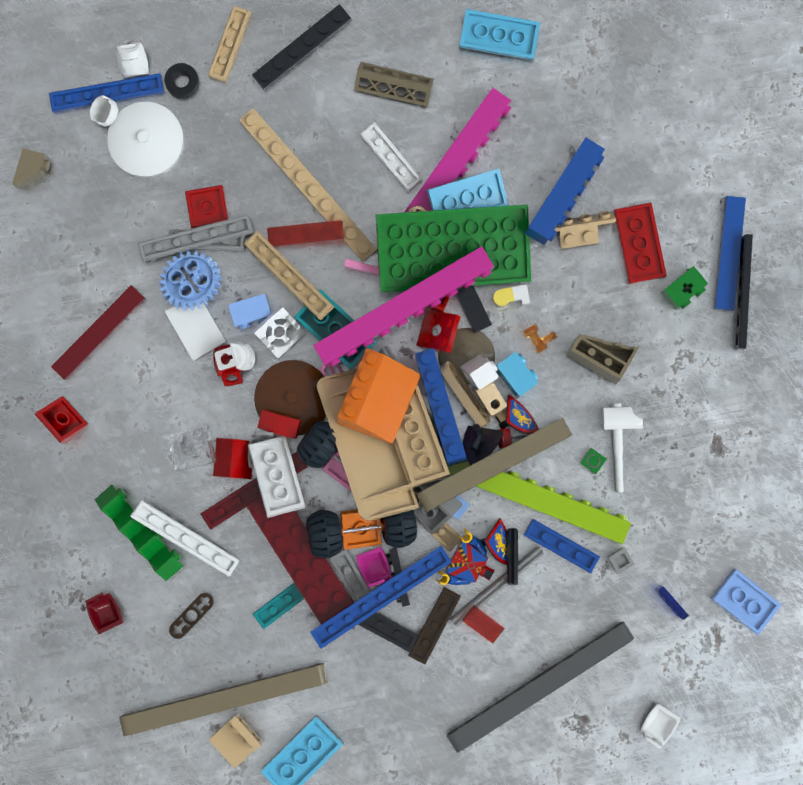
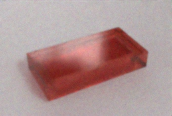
(483, 624)

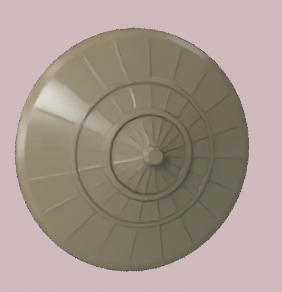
(466, 347)

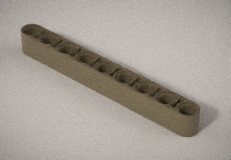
(494, 464)

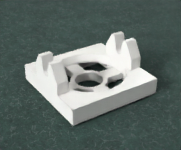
(279, 313)

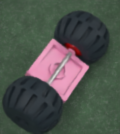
(319, 450)

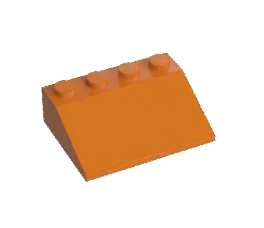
(378, 396)

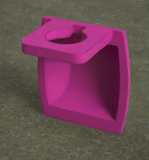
(374, 567)

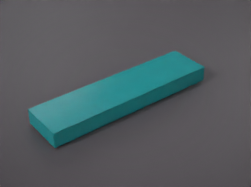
(278, 606)

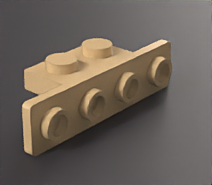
(582, 229)

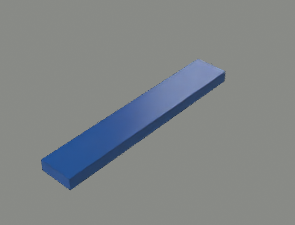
(115, 90)
(730, 253)

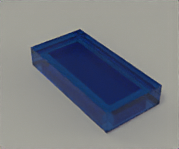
(671, 602)

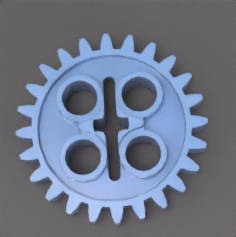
(175, 290)

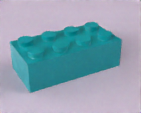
(332, 322)

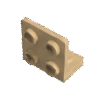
(236, 740)

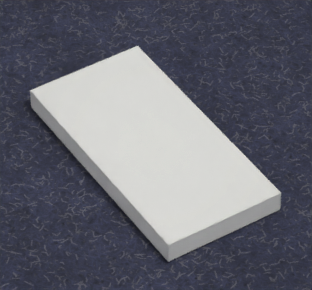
(276, 476)

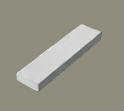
(391, 157)

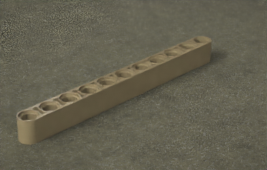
(223, 699)

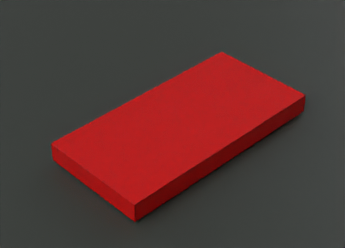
(640, 243)

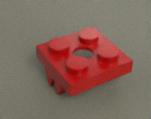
(443, 341)

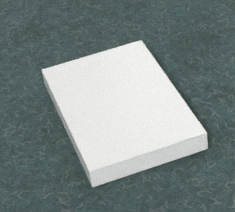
(196, 330)

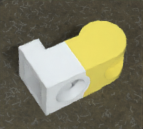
(510, 295)

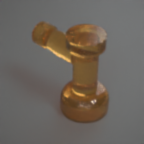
(540, 343)

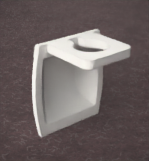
(132, 58)
(242, 356)
(659, 725)

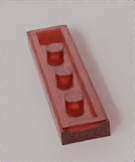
(305, 233)

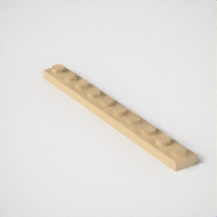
(306, 183)

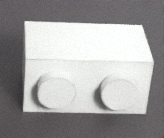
(479, 371)

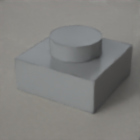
(621, 560)

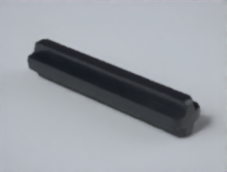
(512, 556)

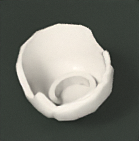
(103, 111)

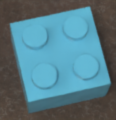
(517, 375)

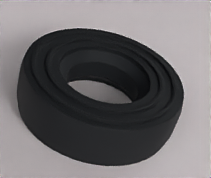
(181, 68)

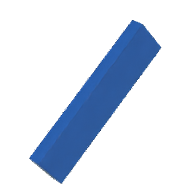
(561, 545)

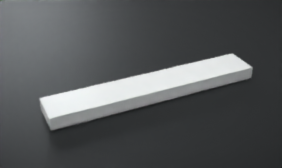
(184, 537)

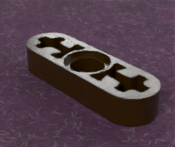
(178, 622)

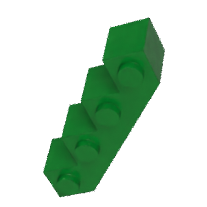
(146, 541)

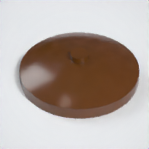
(291, 391)

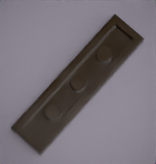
(434, 625)

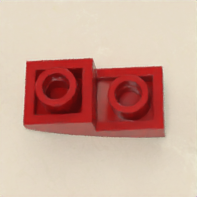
(279, 424)

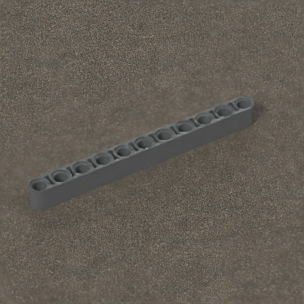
(540, 686)

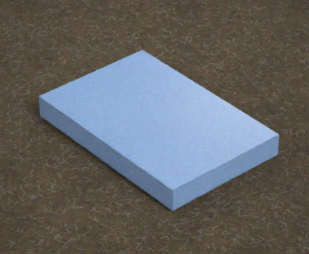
(746, 601)

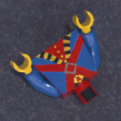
(467, 562)

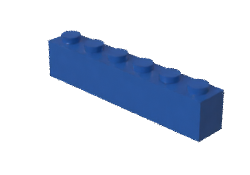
(564, 192)
(440, 407)

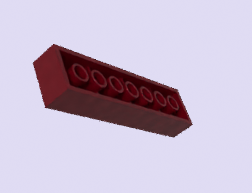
(310, 574)

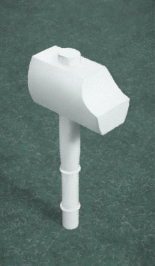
(618, 419)

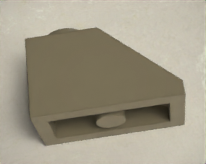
(30, 168)

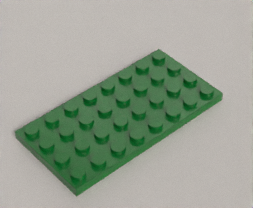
(425, 242)

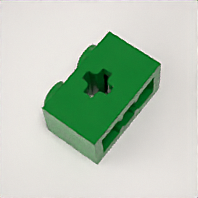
(690, 278)

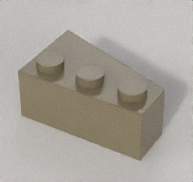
(602, 357)

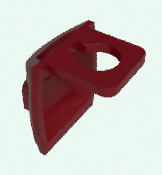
(103, 612)

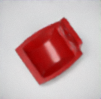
(225, 359)

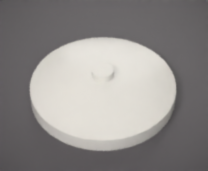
(145, 139)

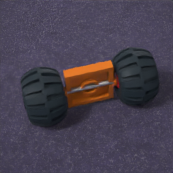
(329, 536)

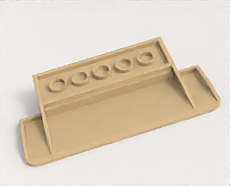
(381, 472)

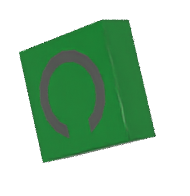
(593, 461)

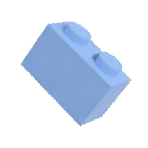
(250, 311)

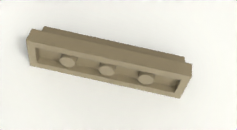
(393, 77)

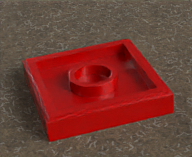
(206, 206)

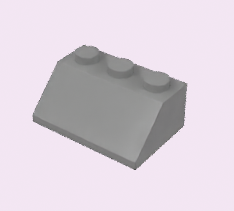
(438, 516)

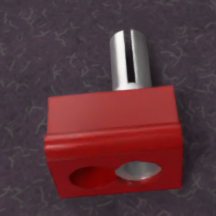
(506, 438)

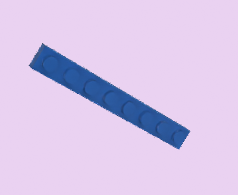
(380, 597)

